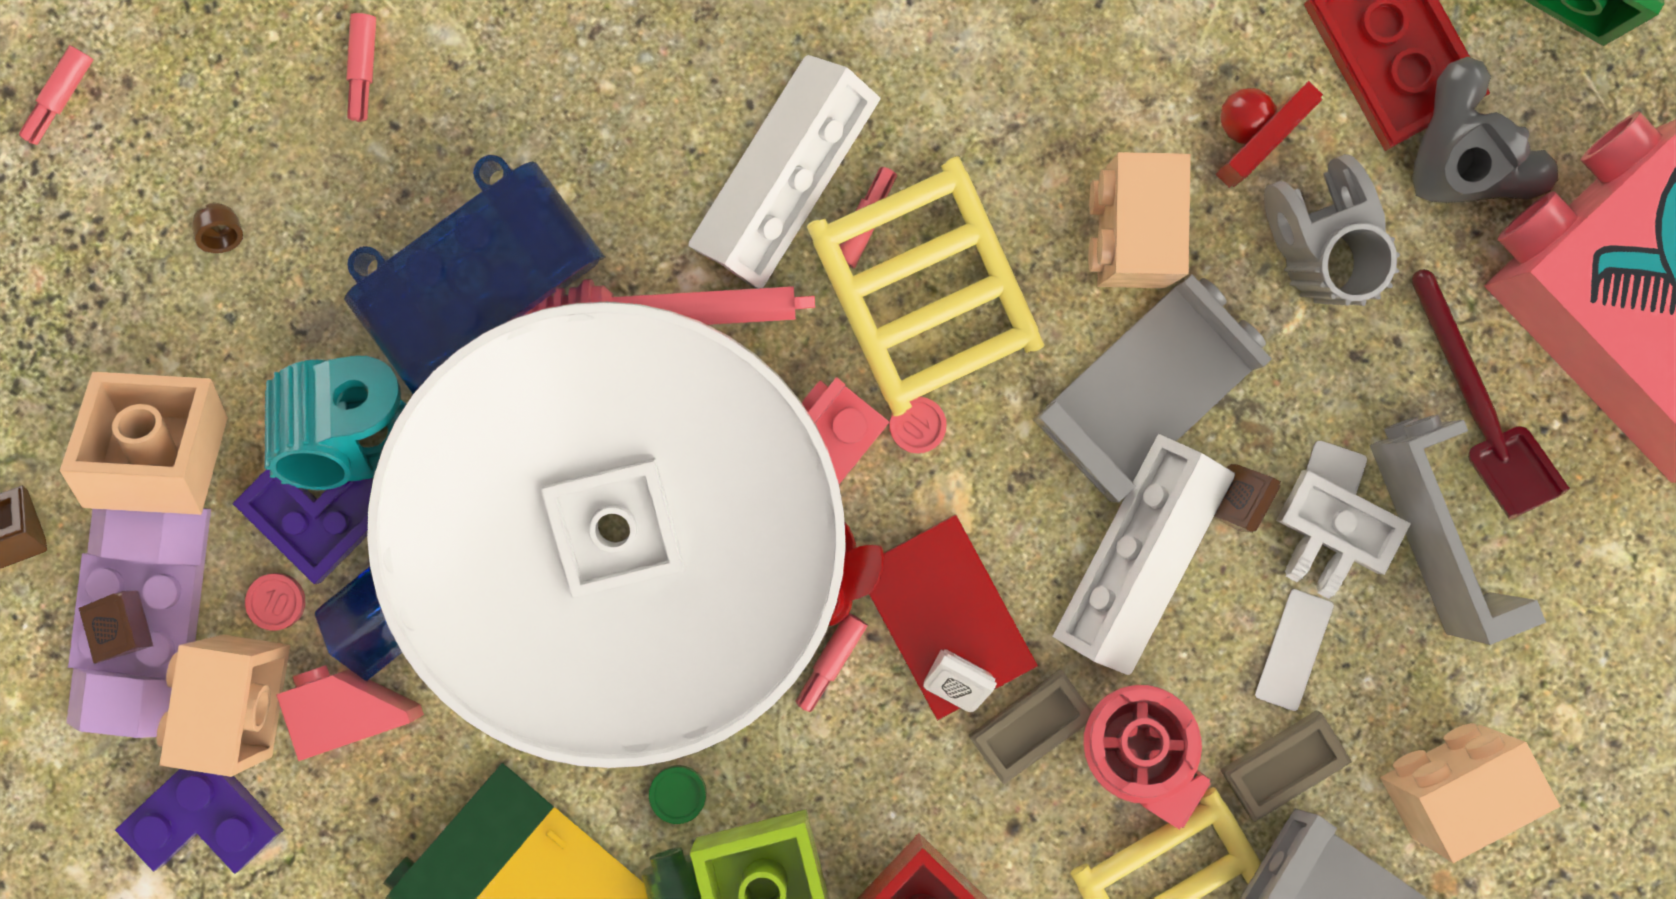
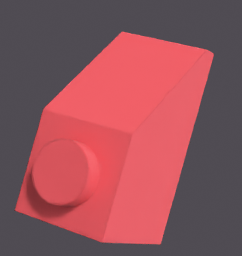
(339, 710)

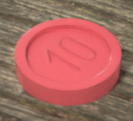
(919, 427)
(275, 601)

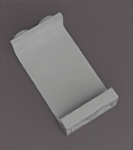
(1152, 384)
(1435, 539)
(1317, 864)

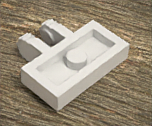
(1342, 523)

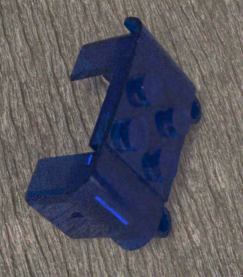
(470, 270)

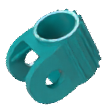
(319, 415)

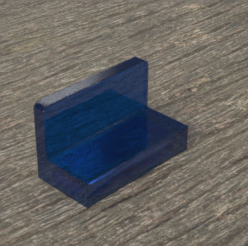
(357, 628)

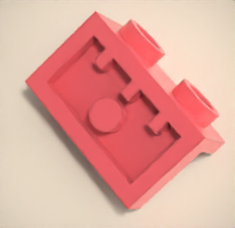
(844, 423)

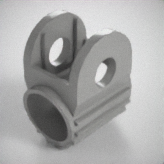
(1310, 237)

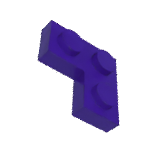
(308, 529)
(203, 805)

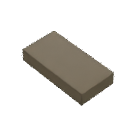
(1031, 726)
(1286, 765)

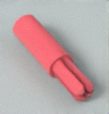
(360, 64)
(56, 93)
(879, 189)
(831, 661)

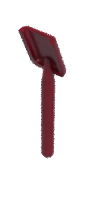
(1508, 461)

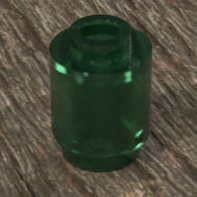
(670, 876)

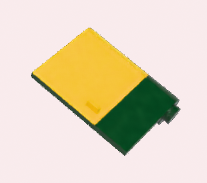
(512, 847)

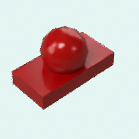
(1253, 120)

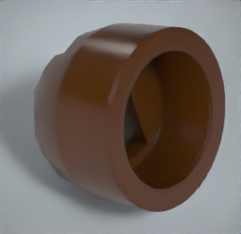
(209, 235)

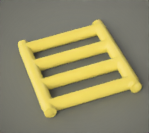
(852, 288)
(1209, 812)

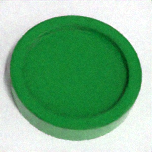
(677, 794)

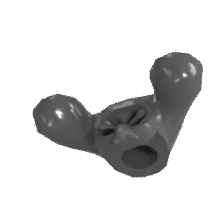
(1475, 153)

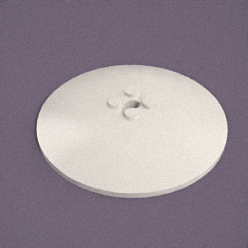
(583, 641)

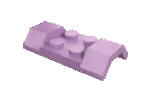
(165, 563)

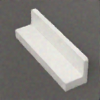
(785, 170)
(1144, 555)

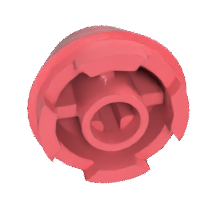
(1142, 744)

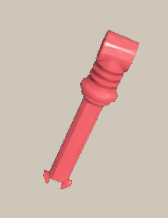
(707, 306)

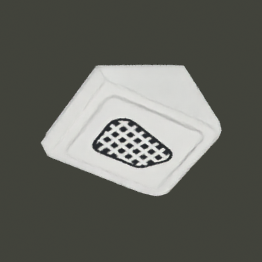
(959, 681)

